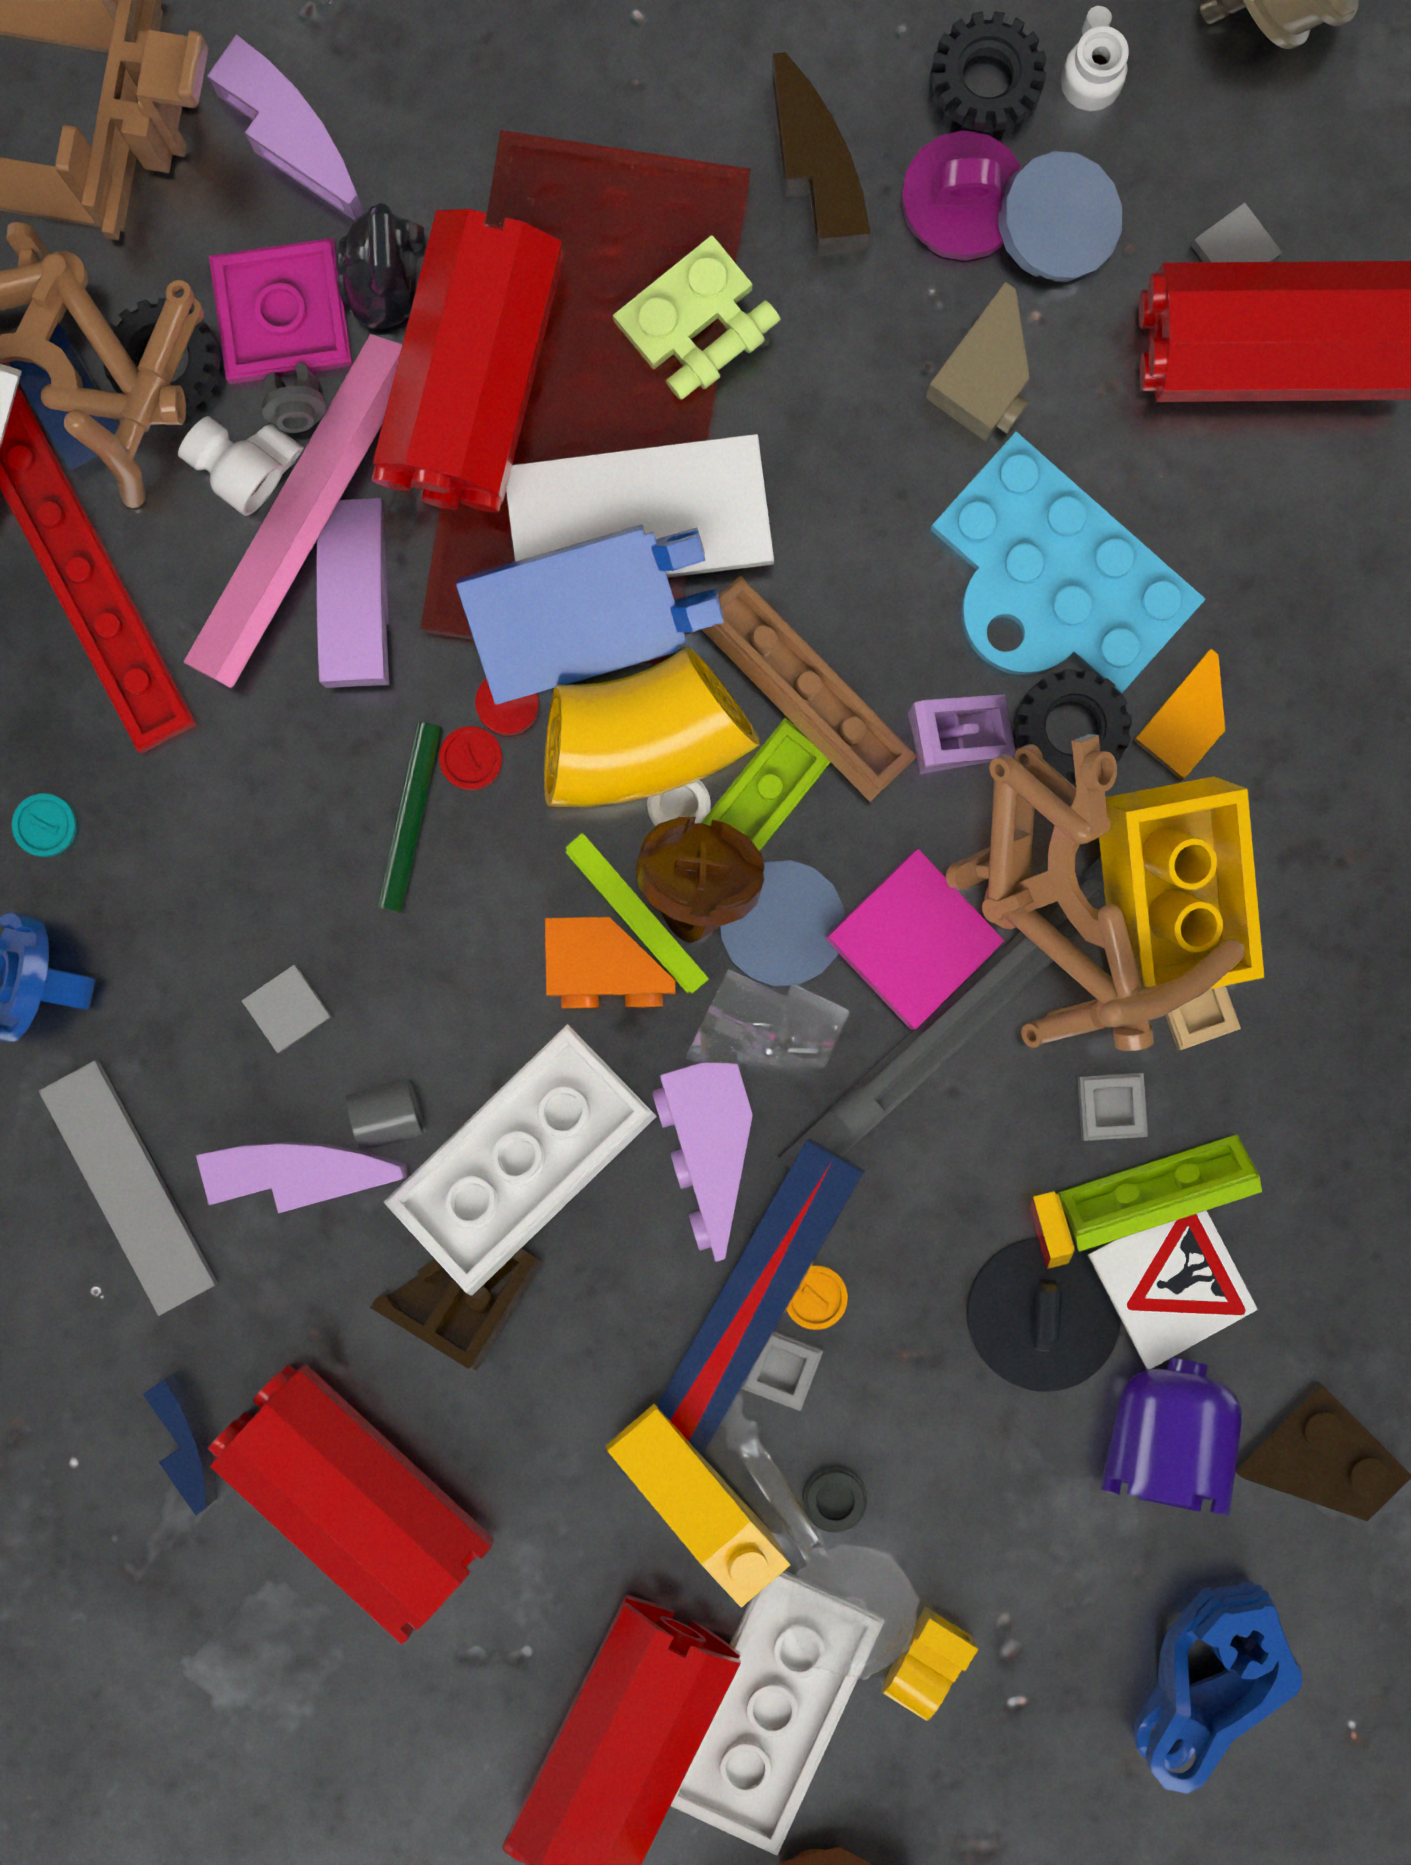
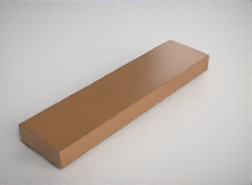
(808, 690)

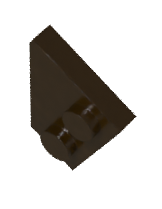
(451, 1319)
(1324, 1458)

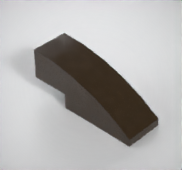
(818, 162)

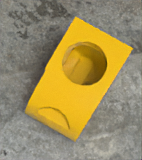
(931, 1666)

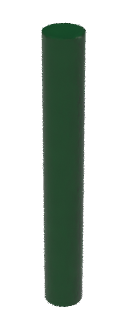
(409, 816)

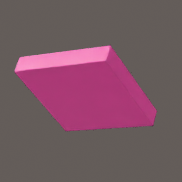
(280, 310)
(914, 939)

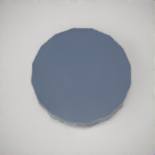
(1060, 216)
(785, 932)

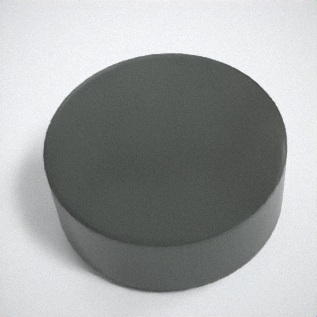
(834, 1499)

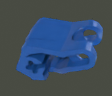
(1220, 1708)

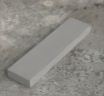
(128, 1187)

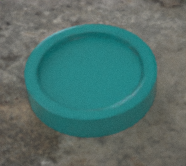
(44, 825)

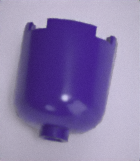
(1175, 1439)

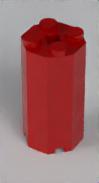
(1278, 331)
(468, 360)
(349, 1500)
(624, 1741)

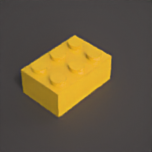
(1184, 877)

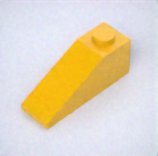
(698, 1505)

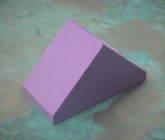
(960, 732)

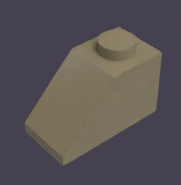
(986, 371)

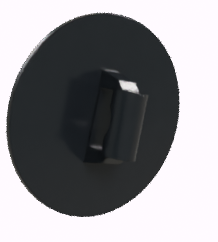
(1042, 1323)

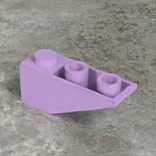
(713, 1130)

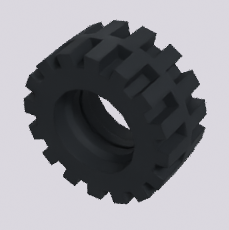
(202, 348)
(1075, 687)

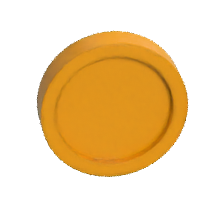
(819, 1299)

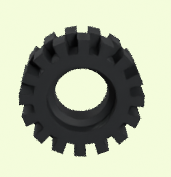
(994, 38)

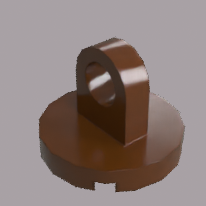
(699, 875)

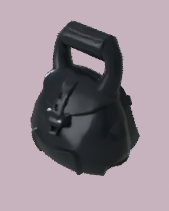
(379, 267)

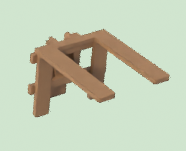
(137, 116)

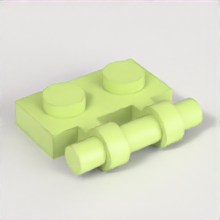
(686, 302)

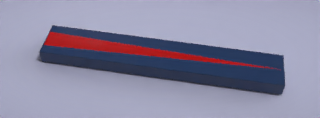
(758, 1292)

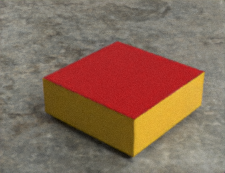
(1052, 1229)

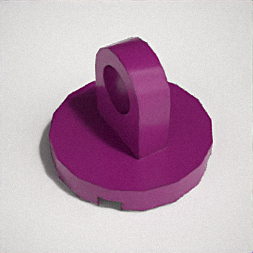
(956, 194)

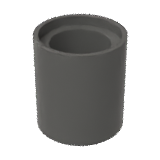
(384, 1114)

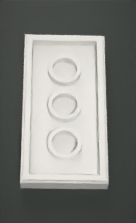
(662, 487)
(519, 1160)
(766, 1729)

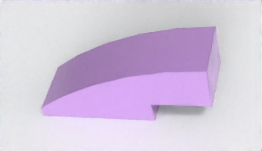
(283, 125)
(352, 596)
(295, 1172)

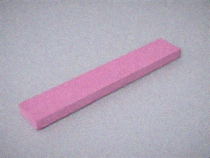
(297, 515)

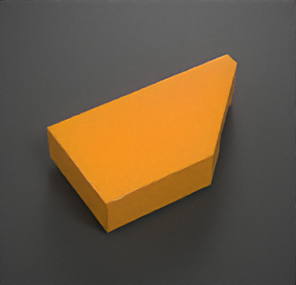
(1187, 720)

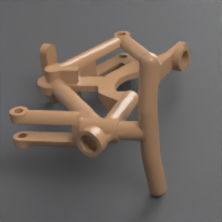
(58, 283)
(1014, 895)

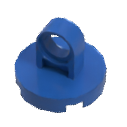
(27, 978)

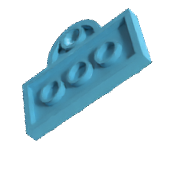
(1059, 572)

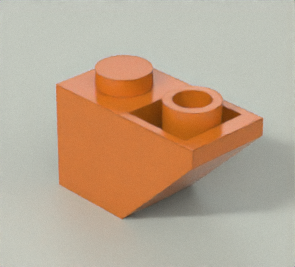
(598, 959)

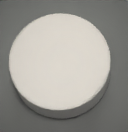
(685, 801)

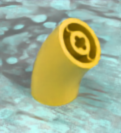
(641, 734)

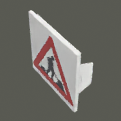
(1172, 1286)

